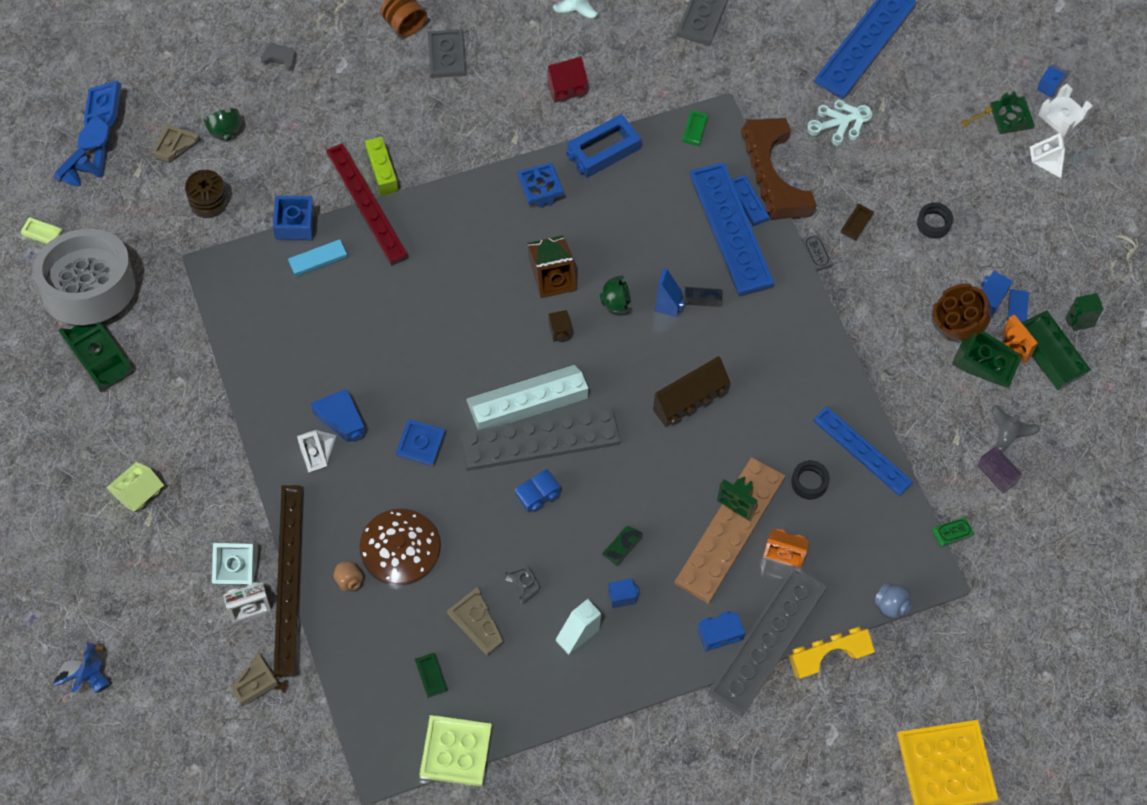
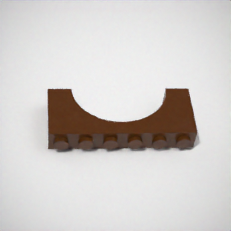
(780, 198)

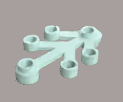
(840, 119)

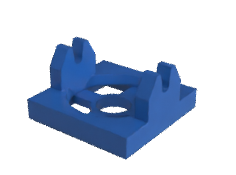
(532, 175)

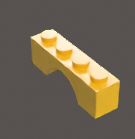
(807, 660)

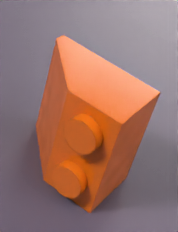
(786, 548)

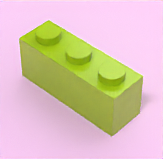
(381, 166)

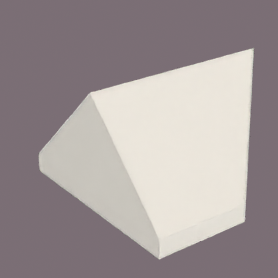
(1049, 154)
(316, 448)

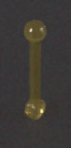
(987, 110)

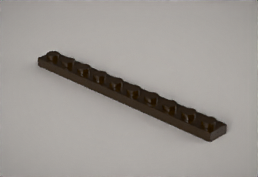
(287, 581)

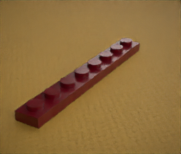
(366, 204)

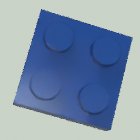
(420, 442)

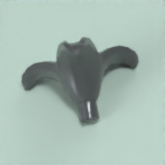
(1011, 428)

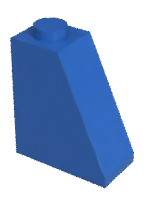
(340, 415)

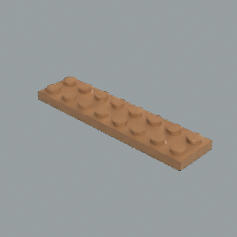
(727, 535)

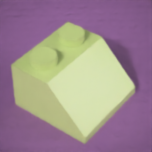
(135, 486)

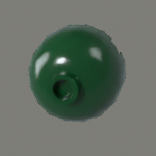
(223, 124)
(616, 295)

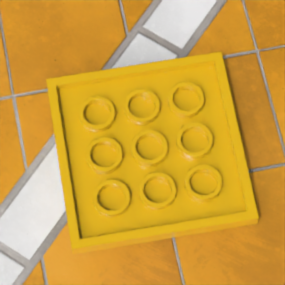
(947, 765)

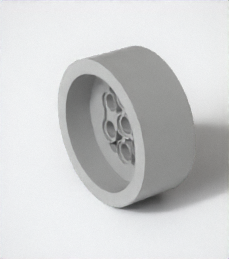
(84, 276)

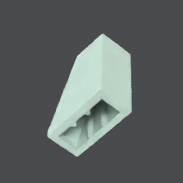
(579, 627)

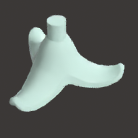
(581, 6)

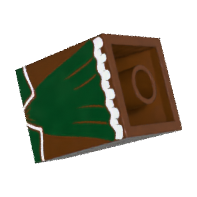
(552, 266)

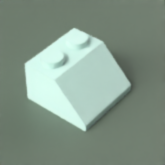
(234, 563)

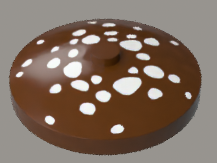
(399, 547)

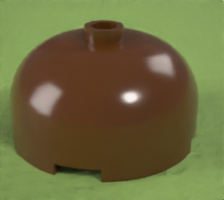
(962, 312)

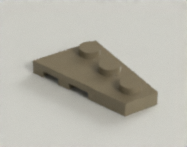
(474, 619)

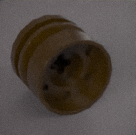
(206, 193)

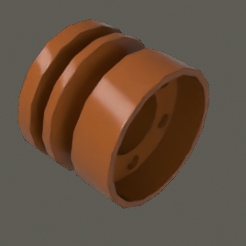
(404, 16)

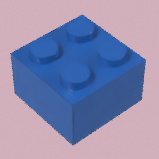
(293, 217)

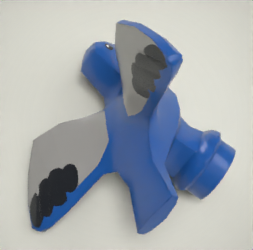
(84, 670)

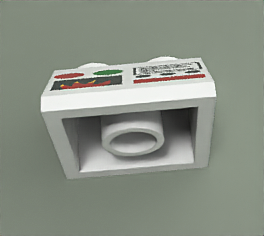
(246, 602)

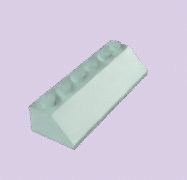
(528, 398)

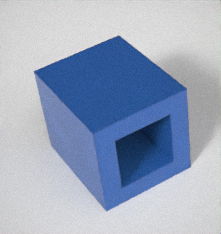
(623, 593)

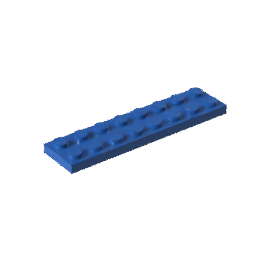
(863, 45)
(731, 229)

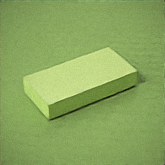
(40, 231)

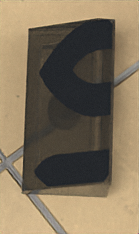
(703, 296)

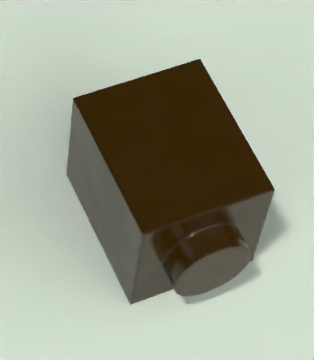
(560, 326)

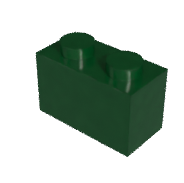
(1085, 312)

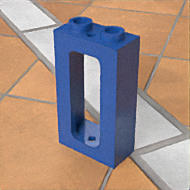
(609, 156)

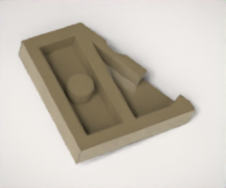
(253, 681)

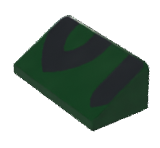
(622, 545)

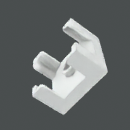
(1063, 112)

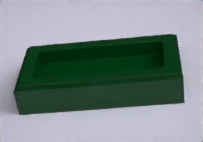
(430, 675)

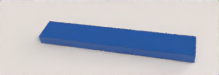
(863, 451)

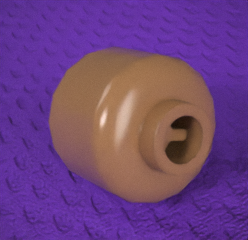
(348, 576)

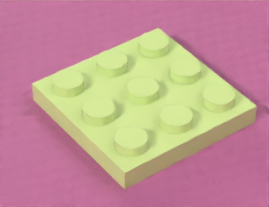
(455, 750)

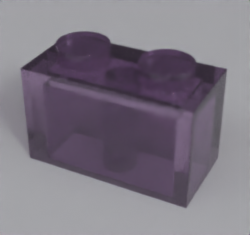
(999, 469)

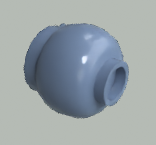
(893, 600)

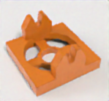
(1022, 337)

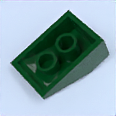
(987, 359)

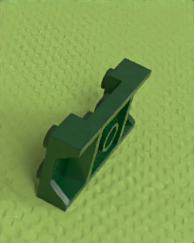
(104, 366)

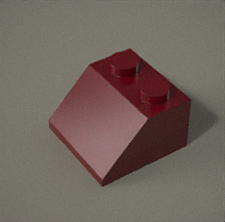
(567, 79)

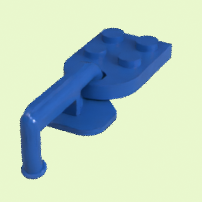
(99, 117)

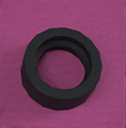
(935, 208)
(816, 467)

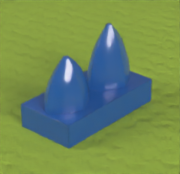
(66, 170)

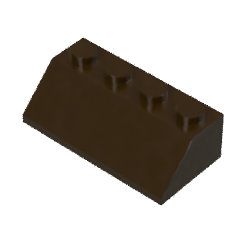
(691, 392)

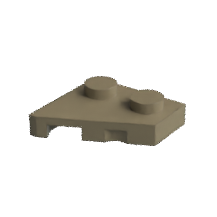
(173, 142)

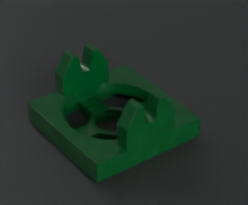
(1015, 125)
(739, 499)

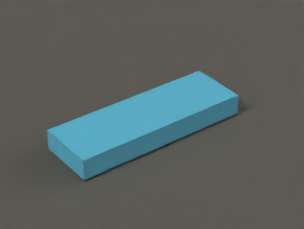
(317, 257)

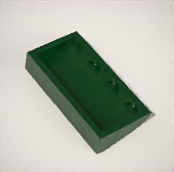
(1055, 351)

